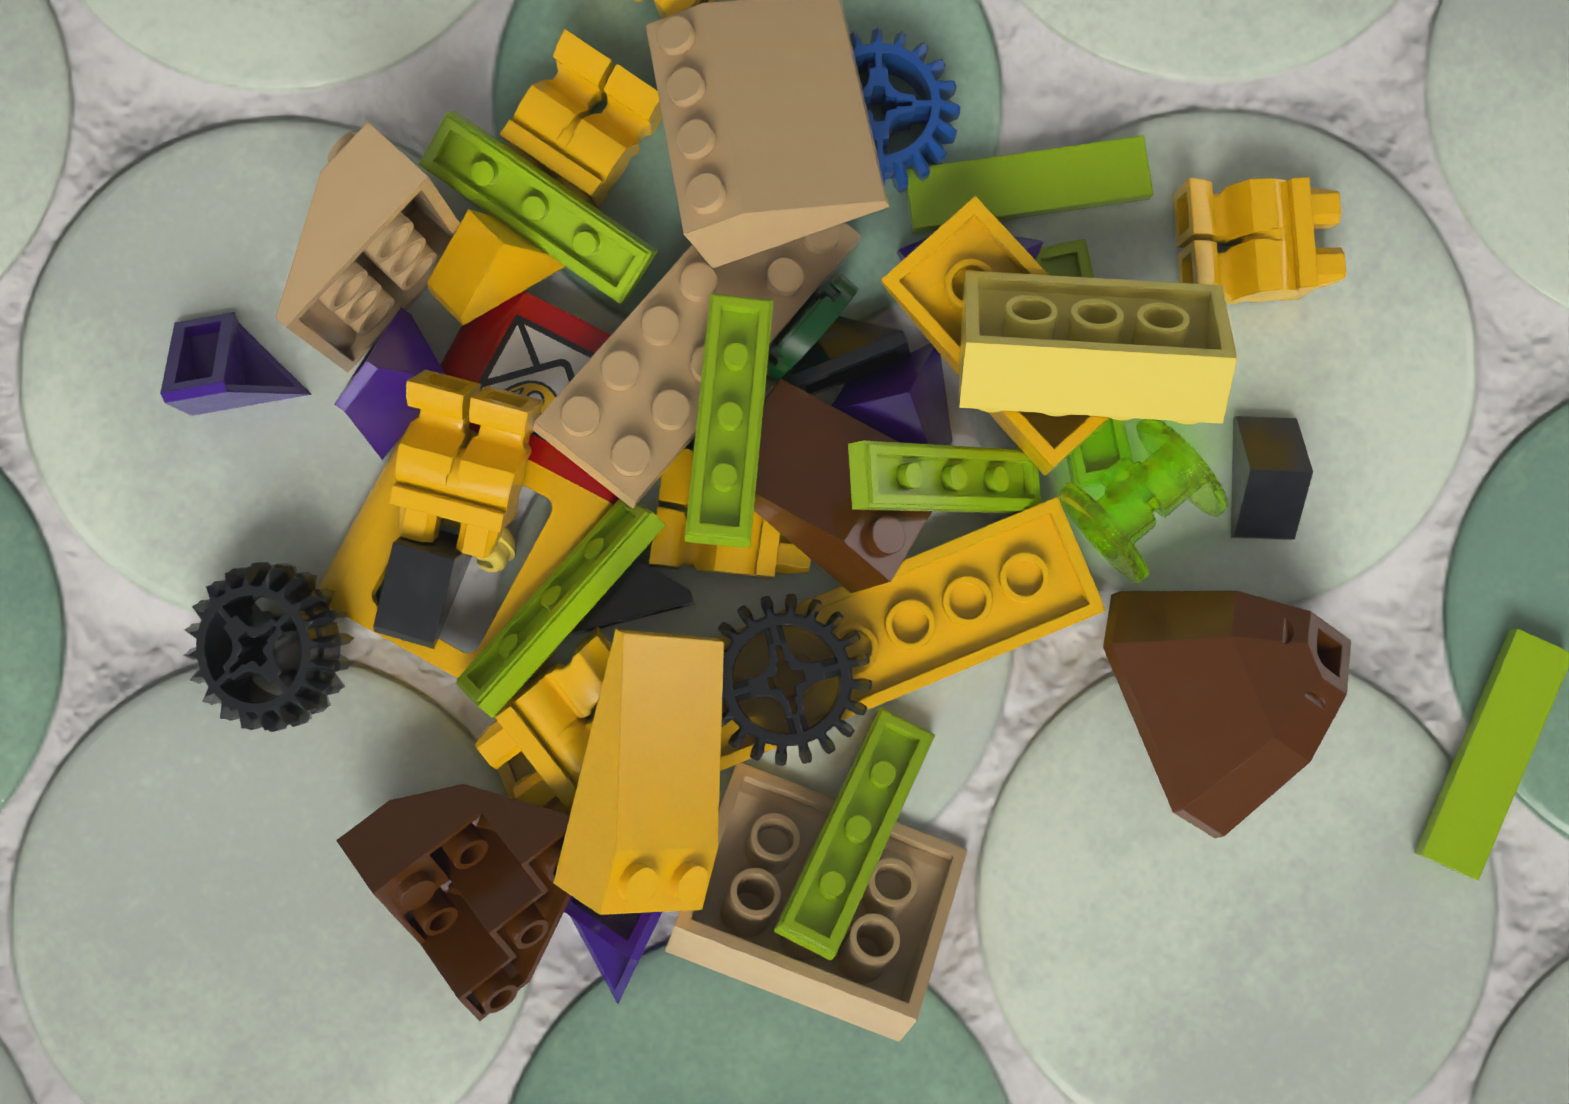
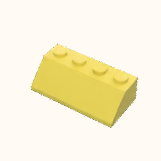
(1095, 347)

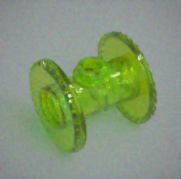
(1137, 490)

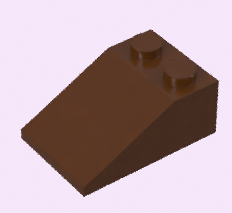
(807, 491)

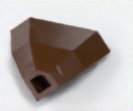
(1225, 694)
(468, 883)

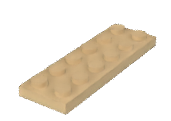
(641, 389)

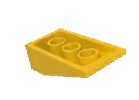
(931, 293)
(649, 779)

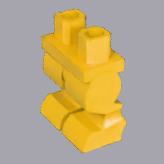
(562, 137)
(1276, 236)
(459, 483)
(768, 549)
(550, 725)

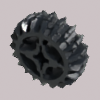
(298, 646)
(840, 666)

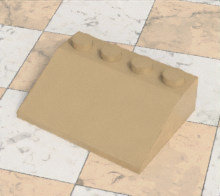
(763, 123)
(363, 247)
(891, 940)

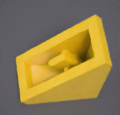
(486, 267)

